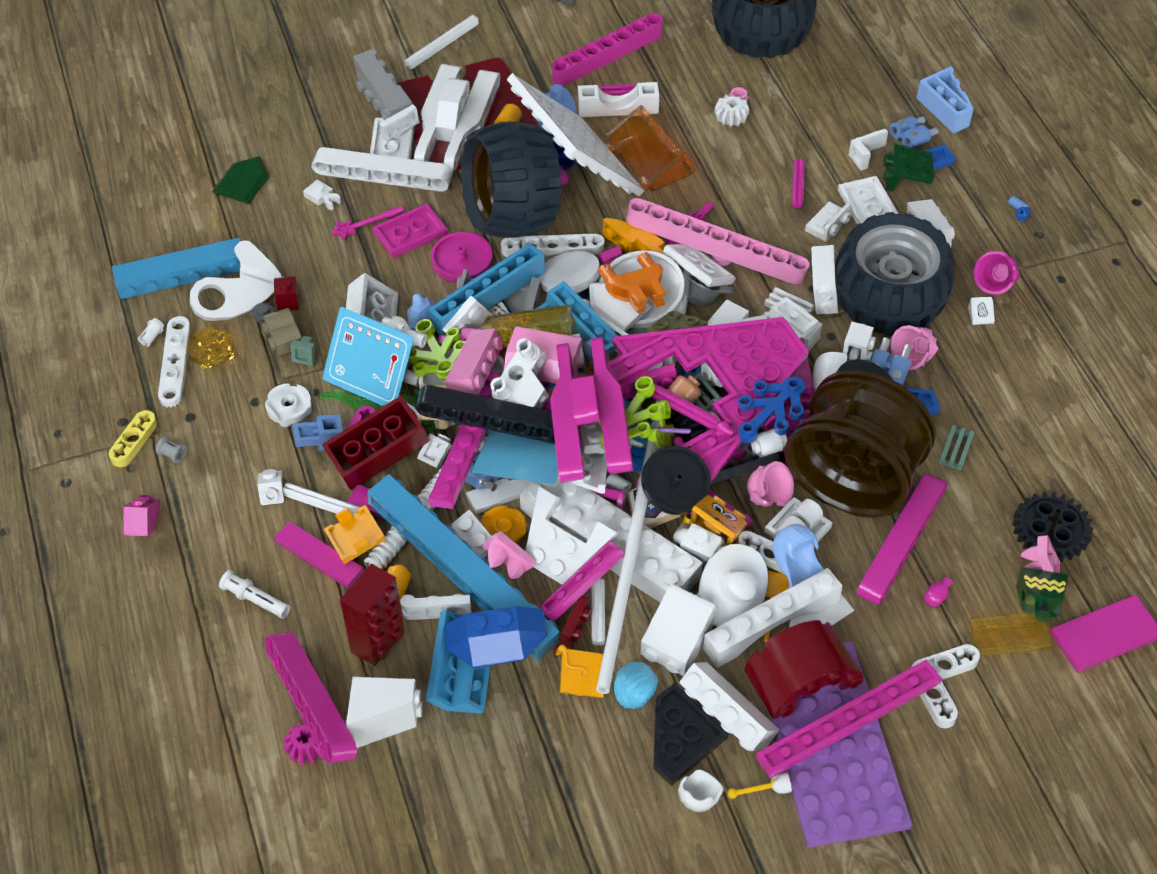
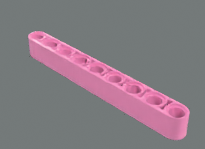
(717, 241)

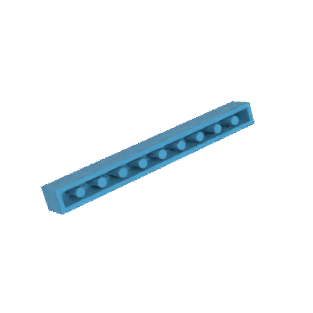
(450, 554)

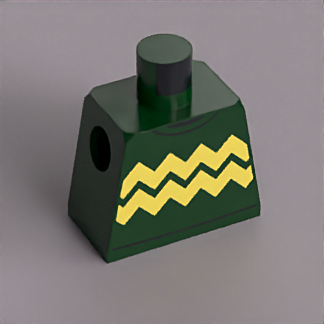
(1041, 592)

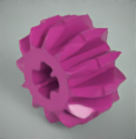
(296, 749)

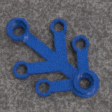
(771, 406)

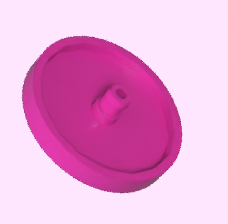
(461, 252)

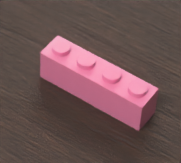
(474, 361)

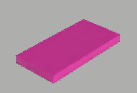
(1105, 633)

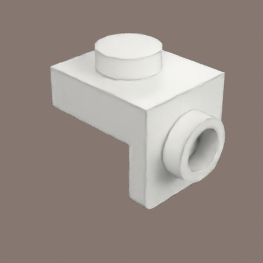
(270, 487)

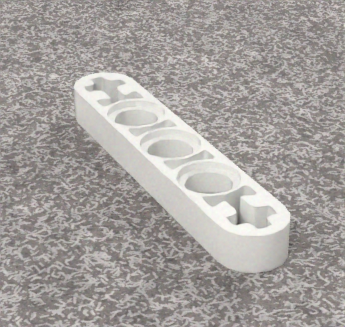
(561, 240)

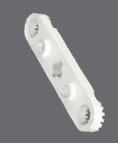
(173, 375)

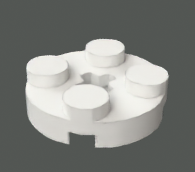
(291, 414)

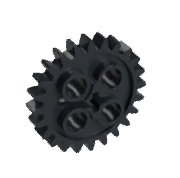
(1037, 516)

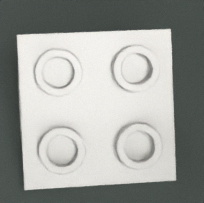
(805, 513)

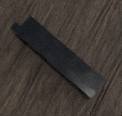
(745, 465)

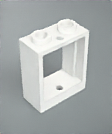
(824, 279)

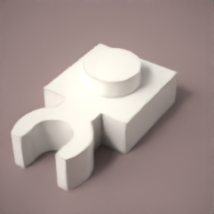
(321, 193)

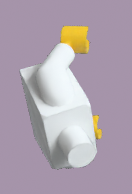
(697, 540)

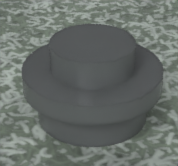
(260, 310)

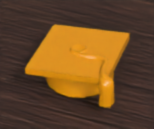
(579, 672)

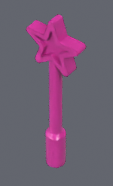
(348, 228)

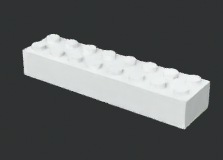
(657, 559)

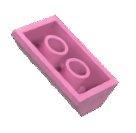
(546, 342)

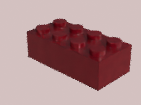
(376, 442)
(372, 614)

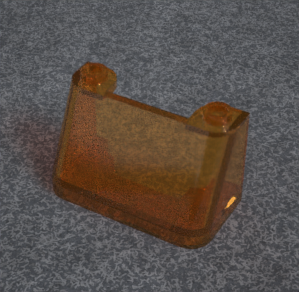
(649, 151)

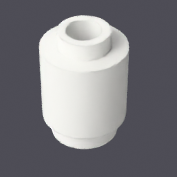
(768, 443)

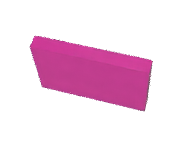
(410, 230)

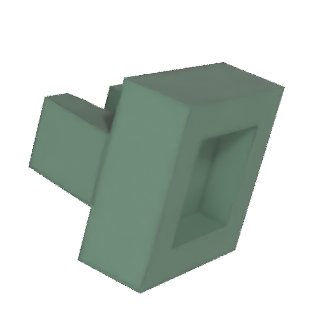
(303, 351)

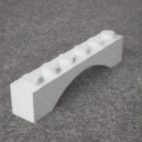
(739, 633)

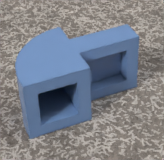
(317, 432)

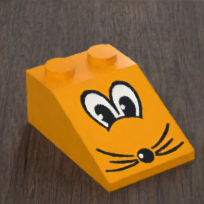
(716, 518)

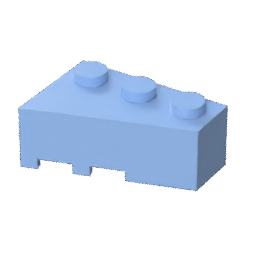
(945, 100)

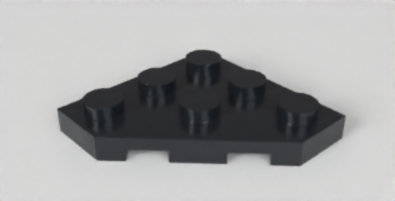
(682, 734)

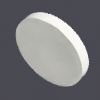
(574, 268)

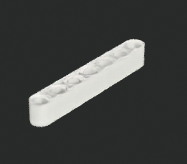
(382, 169)

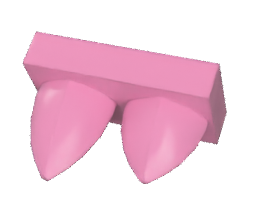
(504, 550)
(1042, 555)

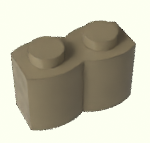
(282, 331)

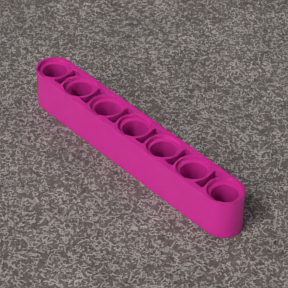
(607, 49)
(902, 539)
(311, 698)

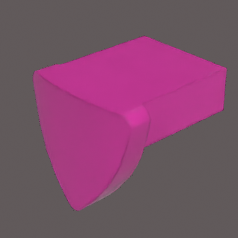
(614, 497)

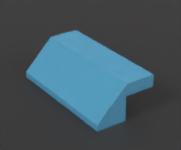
(588, 323)
(453, 682)

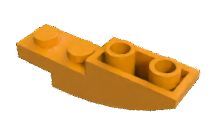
(630, 237)

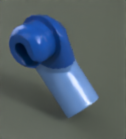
(1021, 207)

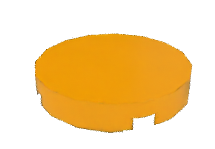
(506, 520)

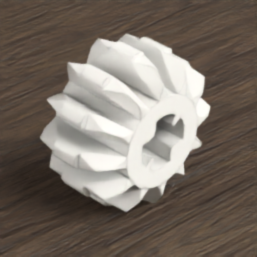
(731, 110)

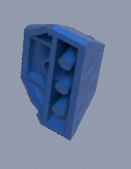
(495, 635)

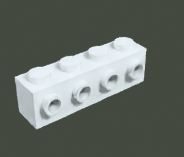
(729, 707)

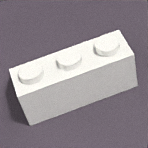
(371, 298)

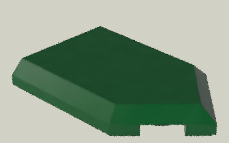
(242, 180)

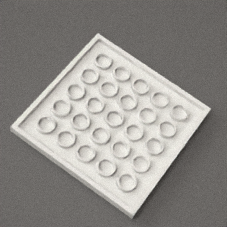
(575, 136)

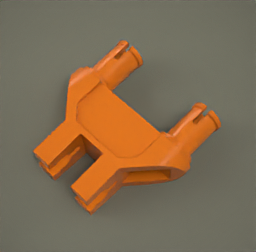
(636, 285)

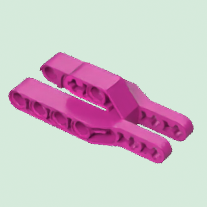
(576, 404)

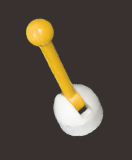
(779, 783)

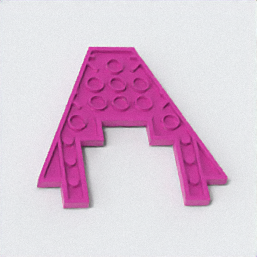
(737, 356)

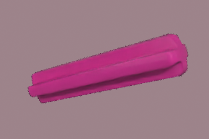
(798, 183)

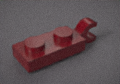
(572, 630)

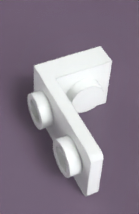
(861, 147)

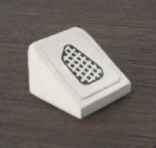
(981, 310)

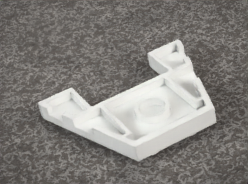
(557, 550)

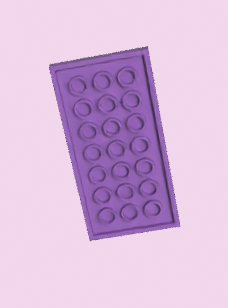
(848, 786)

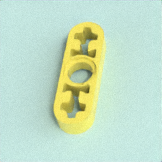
(133, 448)

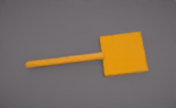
(777, 584)

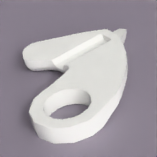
(241, 293)

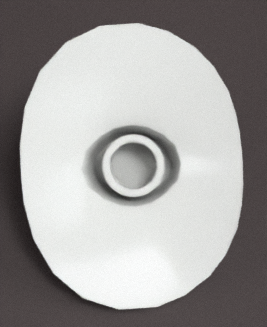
(734, 581)

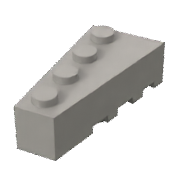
(378, 85)

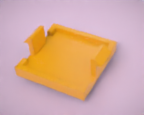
(354, 533)

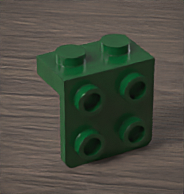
(908, 164)

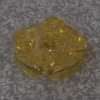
(211, 357)

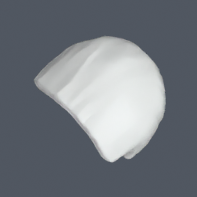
(700, 791)

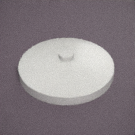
(671, 281)

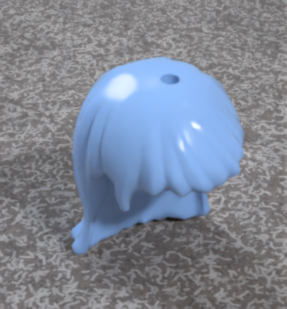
(795, 553)

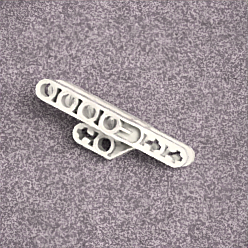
(444, 107)

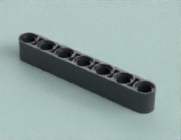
(486, 413)

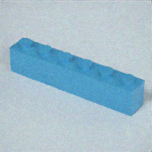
(176, 268)
(491, 285)

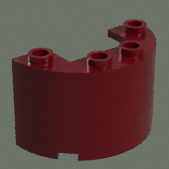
(800, 664)

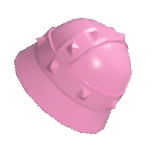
(922, 344)
(771, 485)

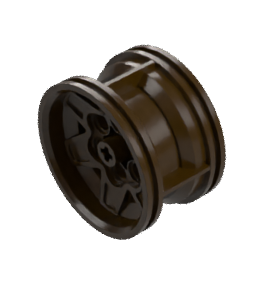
(860, 443)

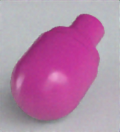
(937, 592)

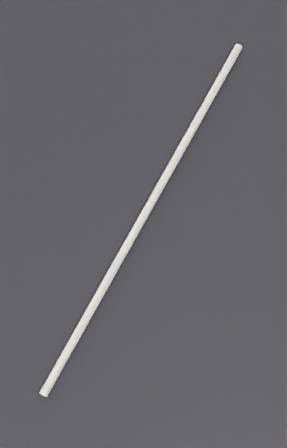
(631, 549)

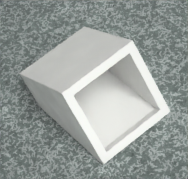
(678, 630)
(382, 708)

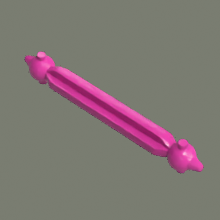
(692, 411)

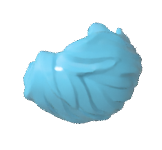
(635, 685)

